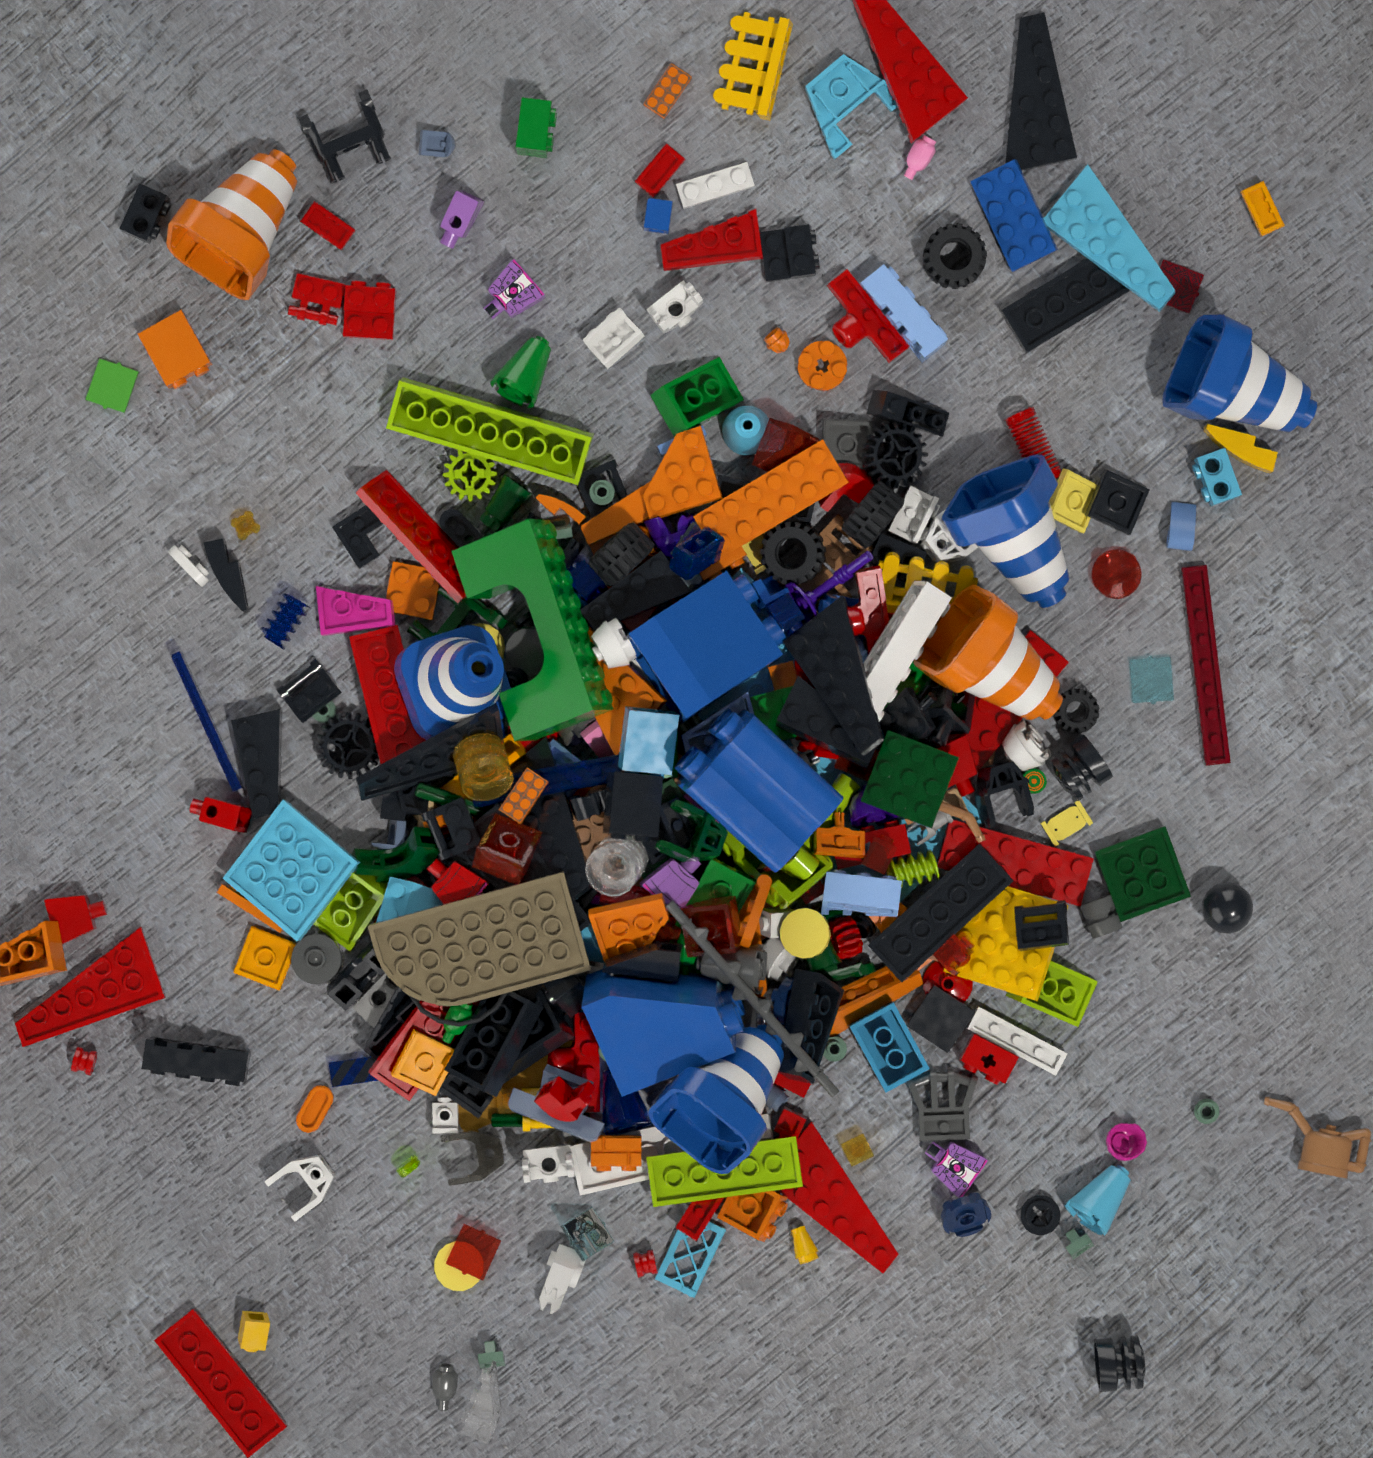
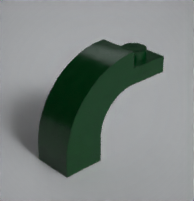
(400, 862)

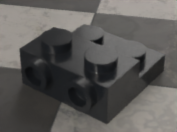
(789, 253)

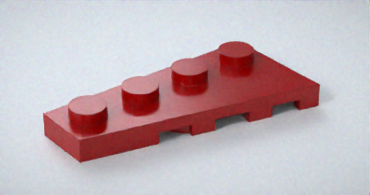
(719, 244)

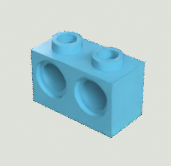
(1223, 475)

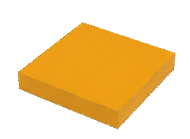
(265, 958)
(423, 1062)

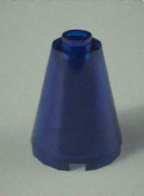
(621, 1112)

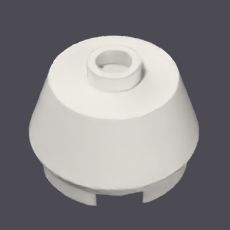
(612, 645)
(1025, 747)
(779, 961)

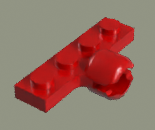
(863, 319)
(871, 611)
(581, 1057)

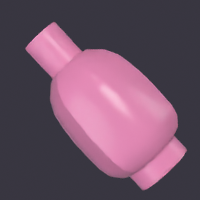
(920, 156)

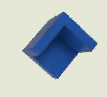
(658, 216)
(768, 592)

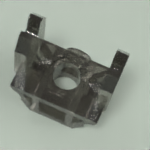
(482, 1142)

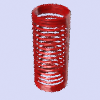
(1019, 417)

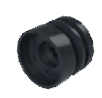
(1080, 767)
(1119, 1363)

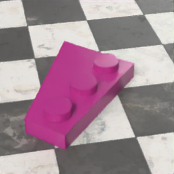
(351, 612)

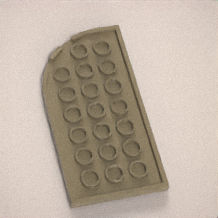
(484, 943)

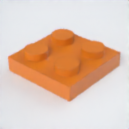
(412, 591)

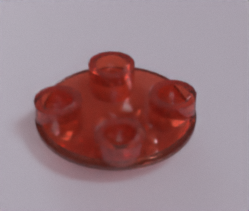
(1116, 574)

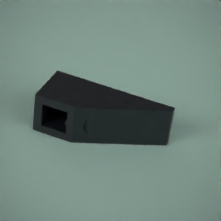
(905, 410)
(655, 960)

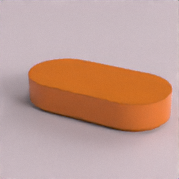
(314, 1108)

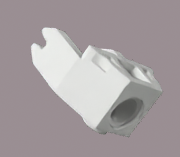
(681, 294)
(940, 535)
(533, 1159)
(318, 1185)
(564, 1272)

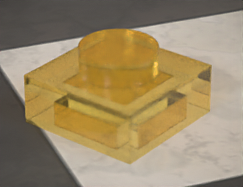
(503, 1099)
(857, 1149)

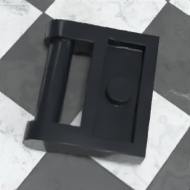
(593, 475)
(313, 696)
(459, 825)
(1041, 933)

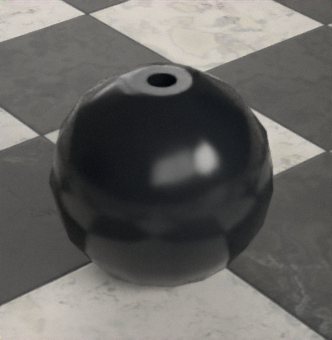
(1227, 907)

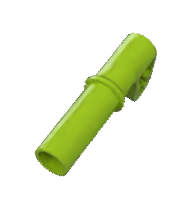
(803, 862)

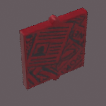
(1186, 285)

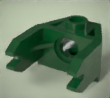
(706, 839)

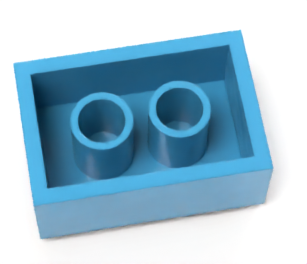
(889, 1047)

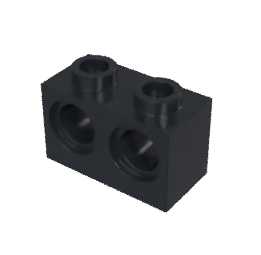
(137, 211)
(901, 548)

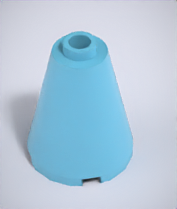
(742, 440)
(1100, 1199)

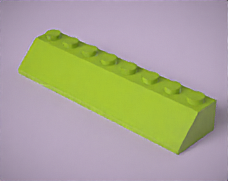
(489, 430)

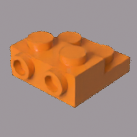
(754, 1213)

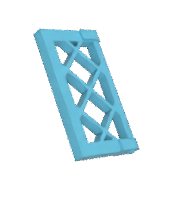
(669, 1258)

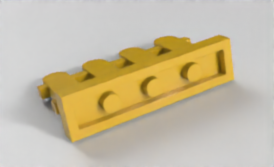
(763, 54)
(914, 572)

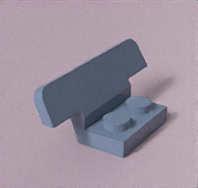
(524, 1104)

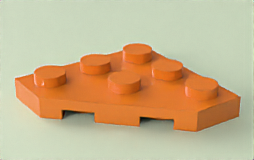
(683, 477)
(628, 924)

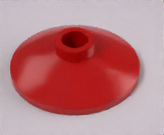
(934, 975)

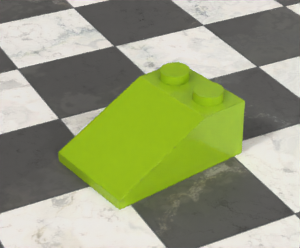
(352, 909)
(1063, 994)

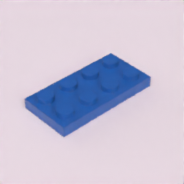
(1014, 215)

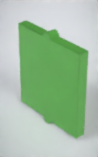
(112, 385)

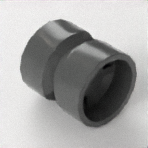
(1101, 916)

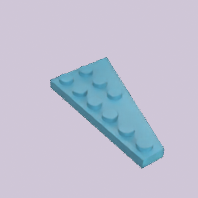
(1099, 231)

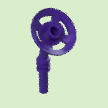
(807, 600)

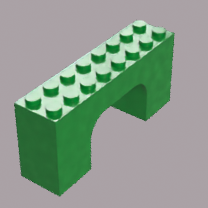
(570, 680)

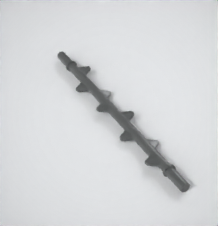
(762, 1006)

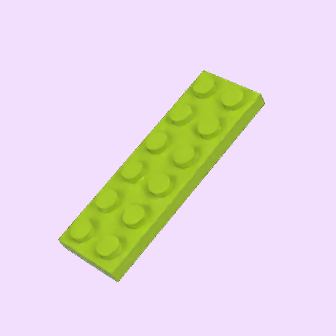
(681, 1179)

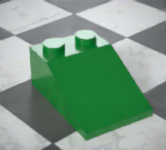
(697, 396)

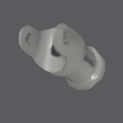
(941, 819)

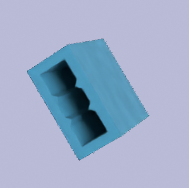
(648, 741)

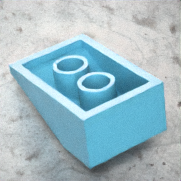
(405, 898)

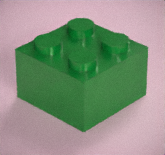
(534, 128)

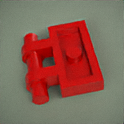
(319, 292)

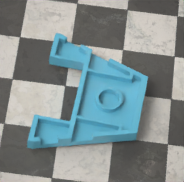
(838, 93)

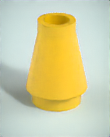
(804, 1247)

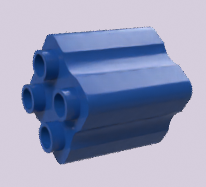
(757, 788)

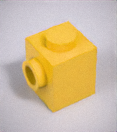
(253, 1331)

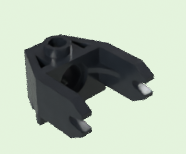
(997, 779)

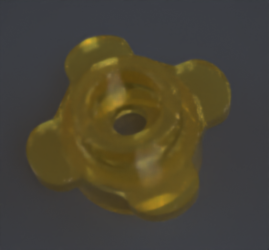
(247, 518)

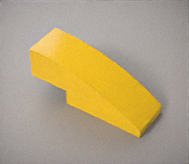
(1242, 448)

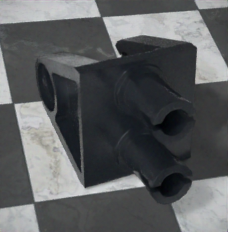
(947, 713)

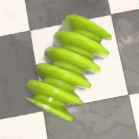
(914, 868)

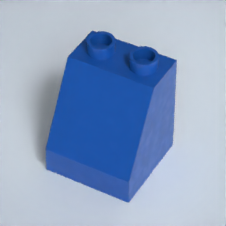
(706, 645)
(658, 1027)

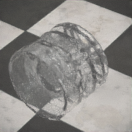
(608, 874)

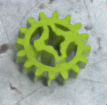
(482, 474)

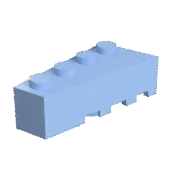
(904, 312)

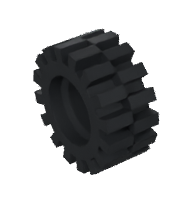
(1090, 717)

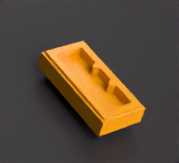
(1262, 208)

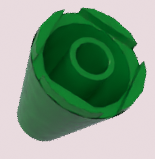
(524, 372)

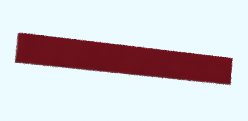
(1205, 665)

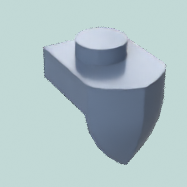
(436, 143)
(397, 835)

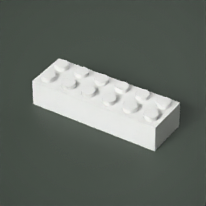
(903, 641)

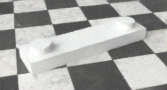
(1017, 1041)

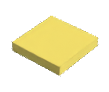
(1071, 500)

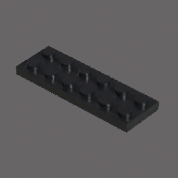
(1061, 303)
(940, 912)

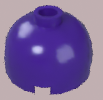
(862, 813)

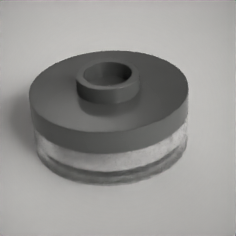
(317, 959)

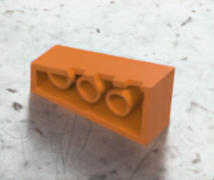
(32, 954)

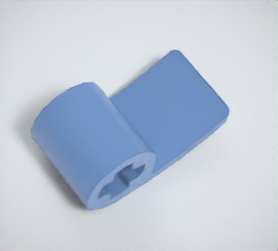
(1182, 526)

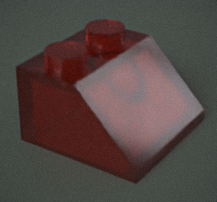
(780, 444)
(506, 849)
(720, 918)

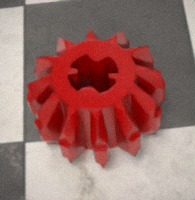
(845, 937)

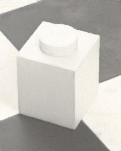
(771, 921)

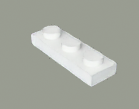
(715, 185)

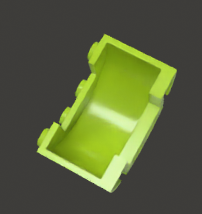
(783, 888)

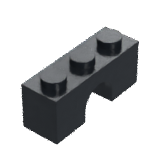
(353, 978)

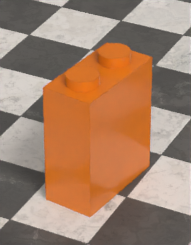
(175, 350)

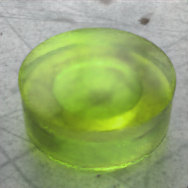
(408, 1166)

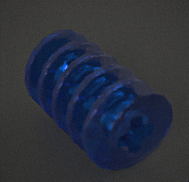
(284, 620)

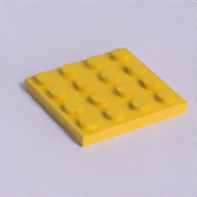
(996, 954)

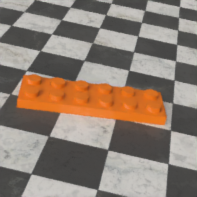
(773, 497)

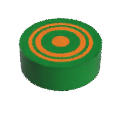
(1037, 780)

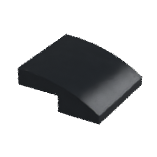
(673, 829)

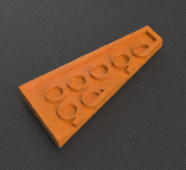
(629, 690)

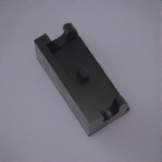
(465, 1095)

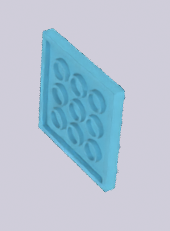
(291, 870)

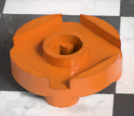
(826, 352)

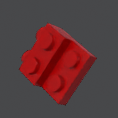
(369, 311)

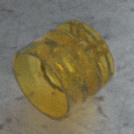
(483, 767)

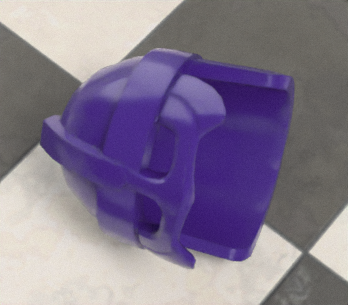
(665, 535)

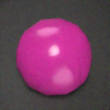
(1126, 1141)

